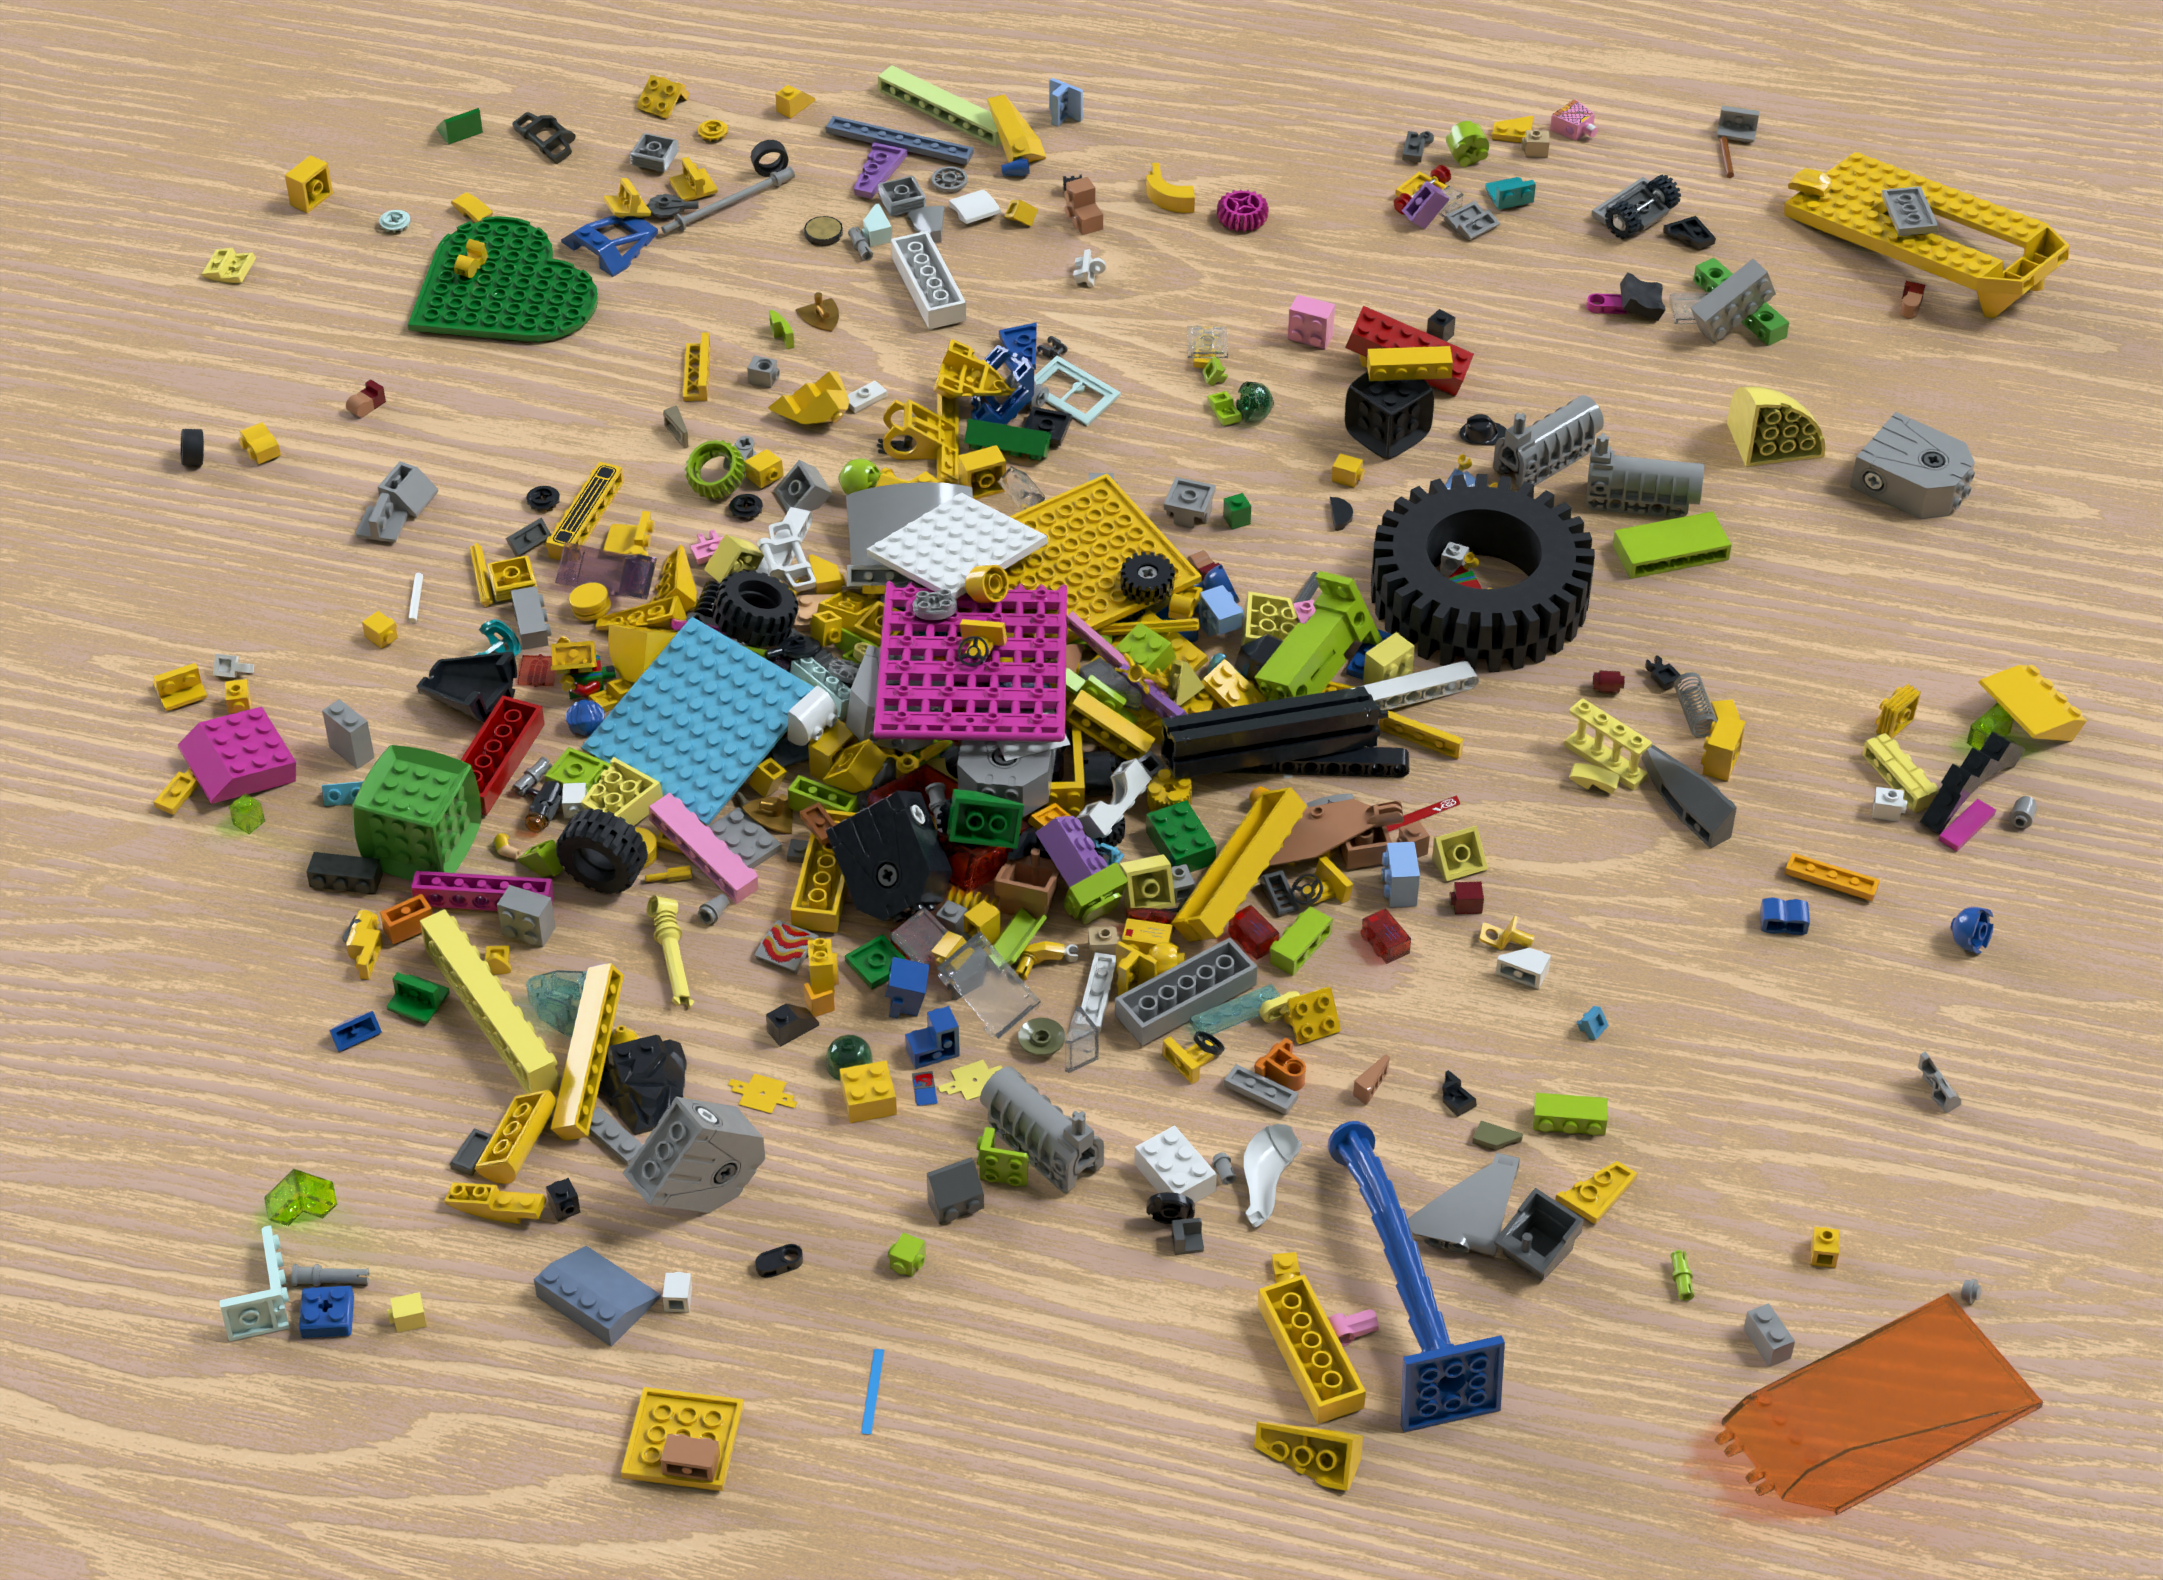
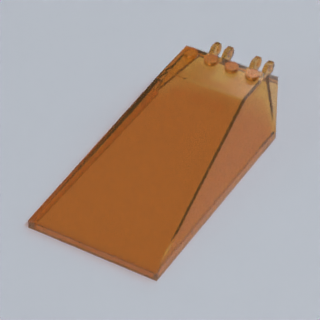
(1877, 1409)

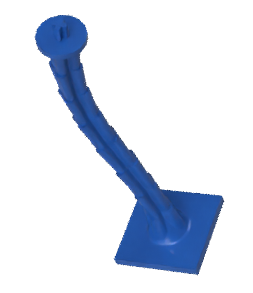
(1445, 1378)

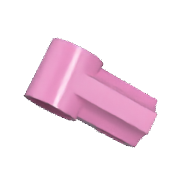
(1353, 1325)

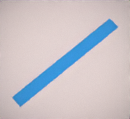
(872, 1391)

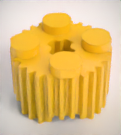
(1167, 791)

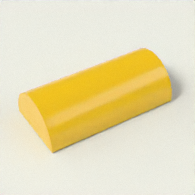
(515, 1136)

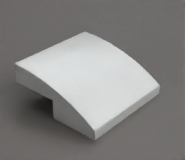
(974, 206)

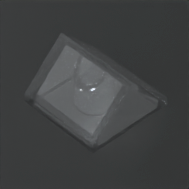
(1081, 1042)

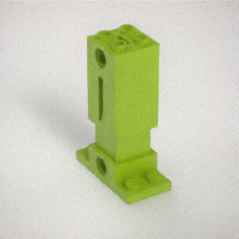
(1316, 649)

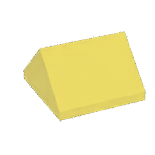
(1183, 682)
(1459, 853)

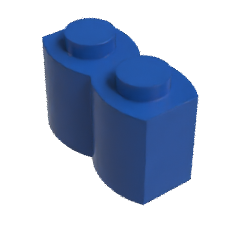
(1784, 916)

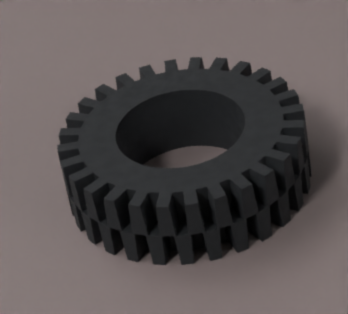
(1473, 620)

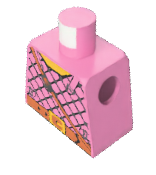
(1574, 121)

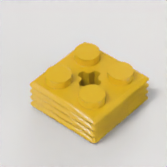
(510, 576)
(1897, 711)

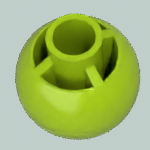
(858, 476)

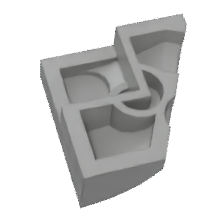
(929, 220)
(1942, 1091)

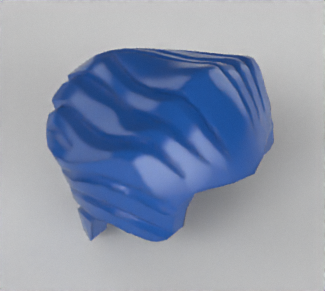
(584, 717)

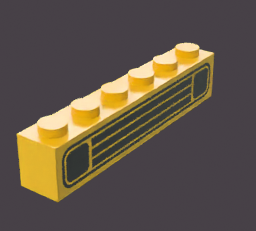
(586, 508)

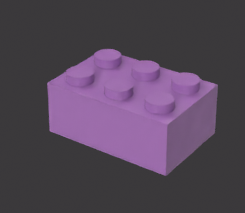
(1070, 849)

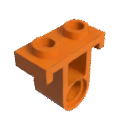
(1282, 1066)

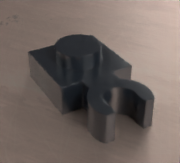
(1662, 674)

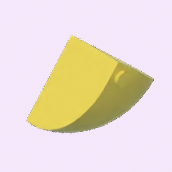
(1772, 427)

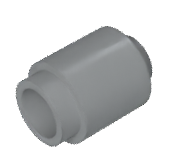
(2023, 812)

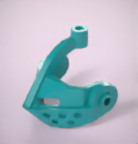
(496, 626)

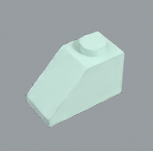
(876, 227)

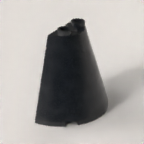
(471, 682)

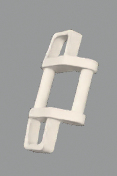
(773, 546)

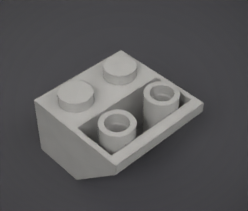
(408, 489)

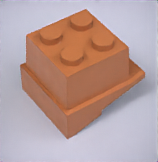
(1027, 884)

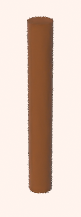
(1726, 157)

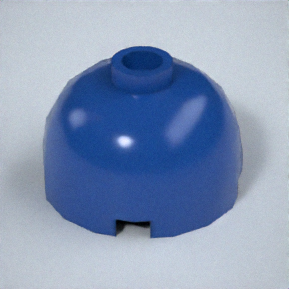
(1218, 577)
(1972, 928)

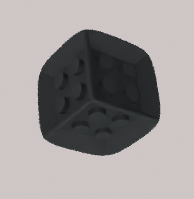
(1388, 414)

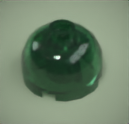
(1254, 401)
(847, 1052)

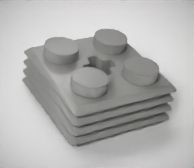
(654, 152)
(901, 195)

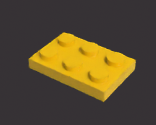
(1230, 687)

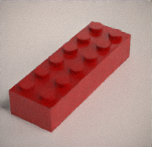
(1380, 331)
(502, 746)

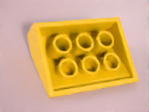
(2034, 703)

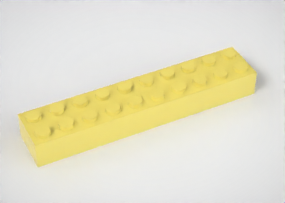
(489, 1004)

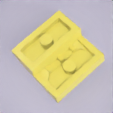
(228, 266)

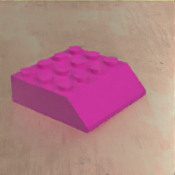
(237, 755)

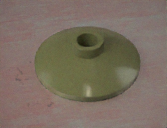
(1041, 1036)

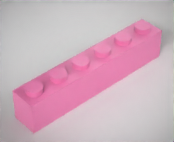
(703, 848)

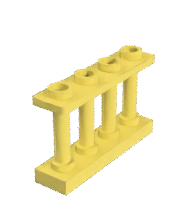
(1599, 754)

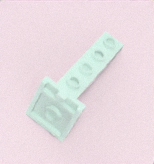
(263, 1310)

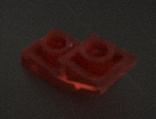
(1151, 915)

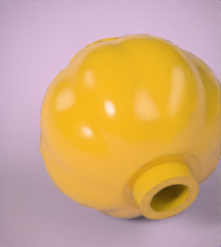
(1166, 956)

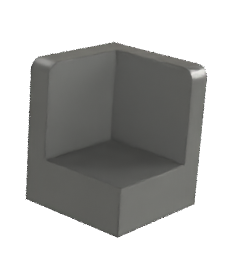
(1187, 1236)

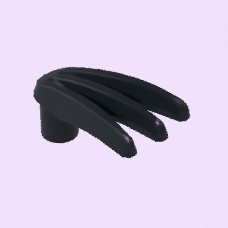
(898, 445)

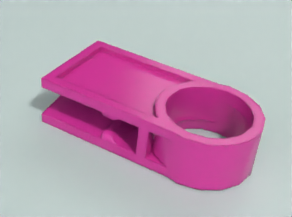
(1609, 303)

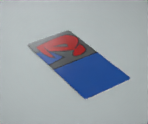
(924, 1088)

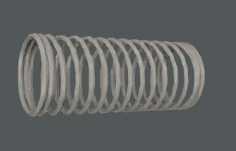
(1685, 707)

